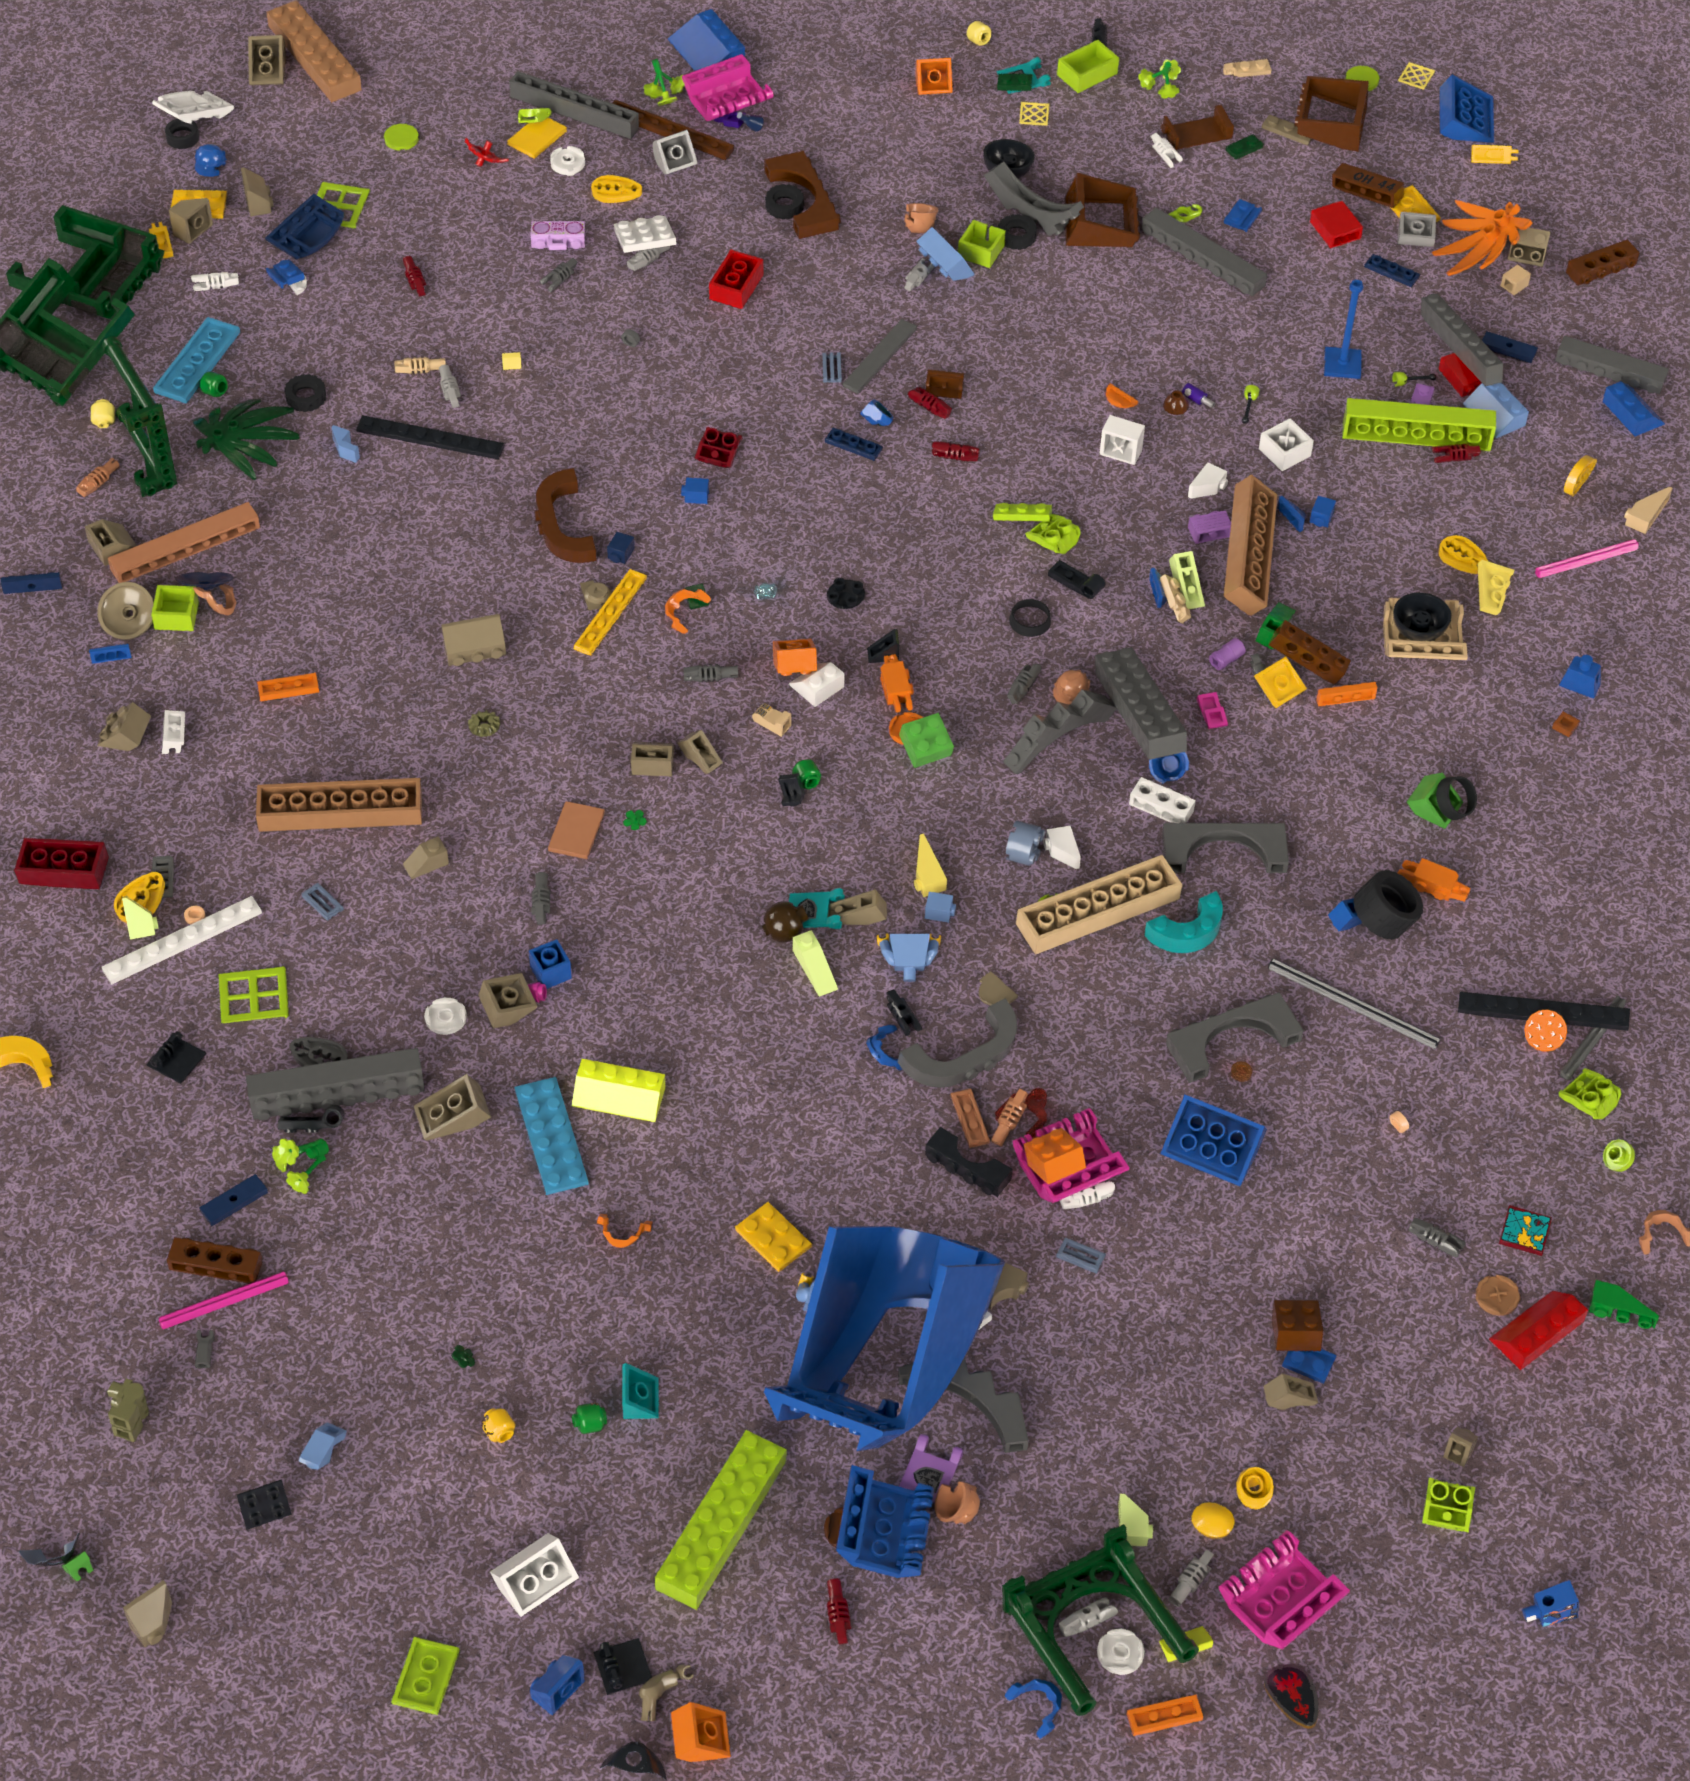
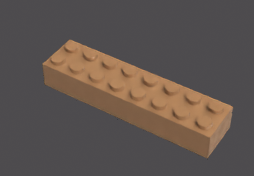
(314, 51)
(1250, 545)
(339, 804)

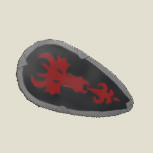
(1293, 1694)

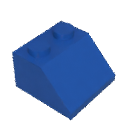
(558, 1683)

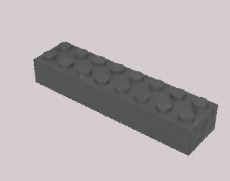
(1140, 703)
(335, 1084)

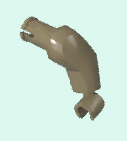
(655, 1688)

